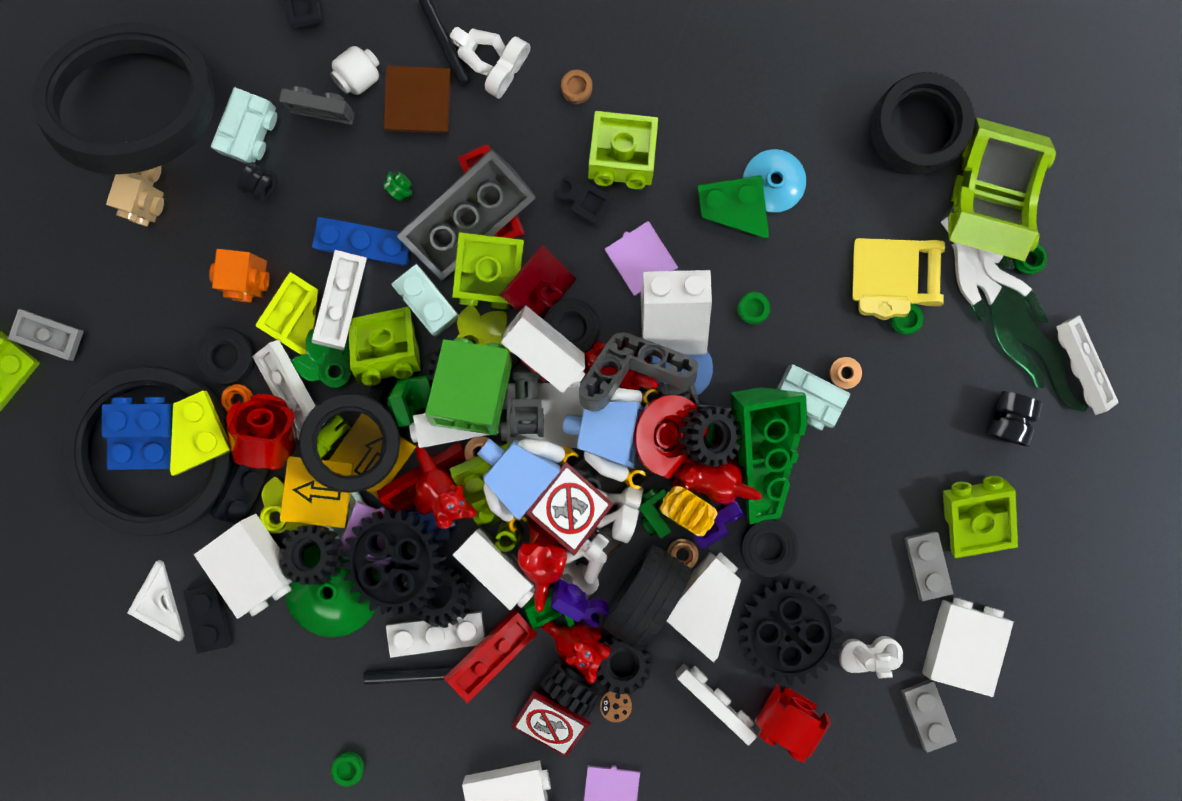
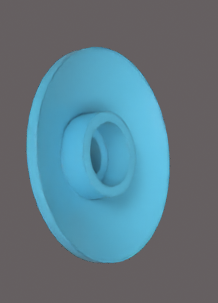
(792, 187)

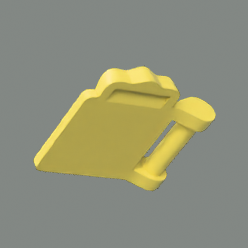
(888, 276)

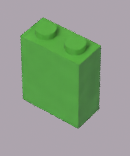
(469, 386)

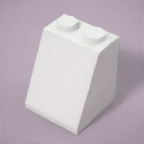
(677, 309)
(707, 604)

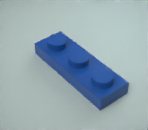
(360, 240)

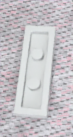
(339, 300)
(1086, 365)
(284, 381)
(420, 637)
(717, 702)

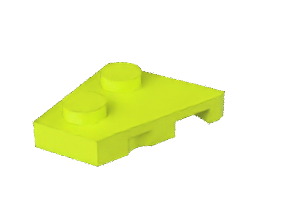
(291, 313)
(196, 433)

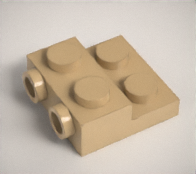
(136, 197)

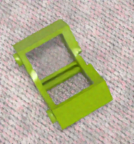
(1000, 189)

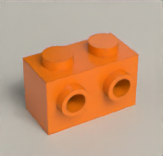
(239, 275)

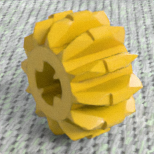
(688, 510)

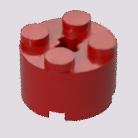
(261, 432)
(792, 723)

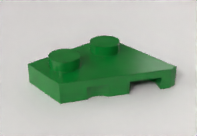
(736, 204)

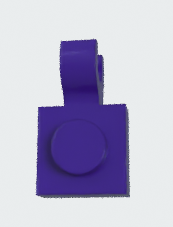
(725, 516)
(572, 602)

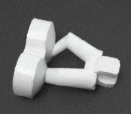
(510, 61)
(626, 514)
(586, 576)
(879, 657)

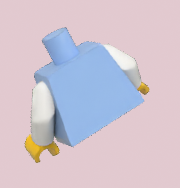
(609, 434)
(520, 475)

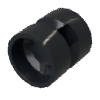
(1015, 418)

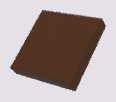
(417, 99)

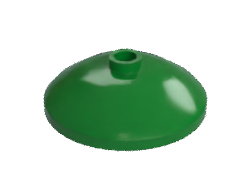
(325, 615)

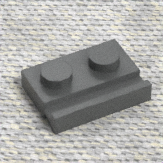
(330, 107)

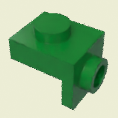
(409, 397)
(652, 520)
(548, 614)

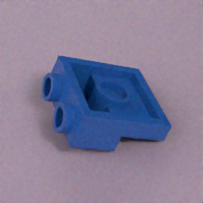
(138, 433)

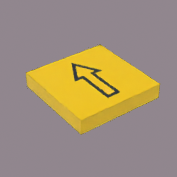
(364, 447)
(311, 502)

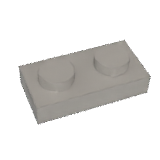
(45, 335)
(928, 565)
(929, 715)

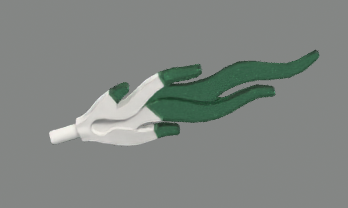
(1009, 314)

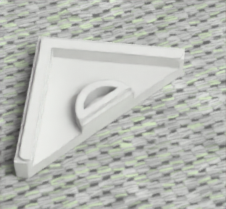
(157, 605)

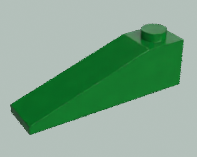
(770, 438)

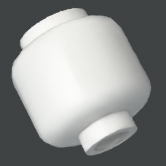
(355, 70)

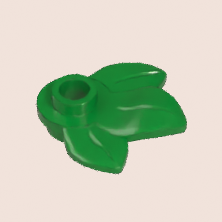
(320, 359)

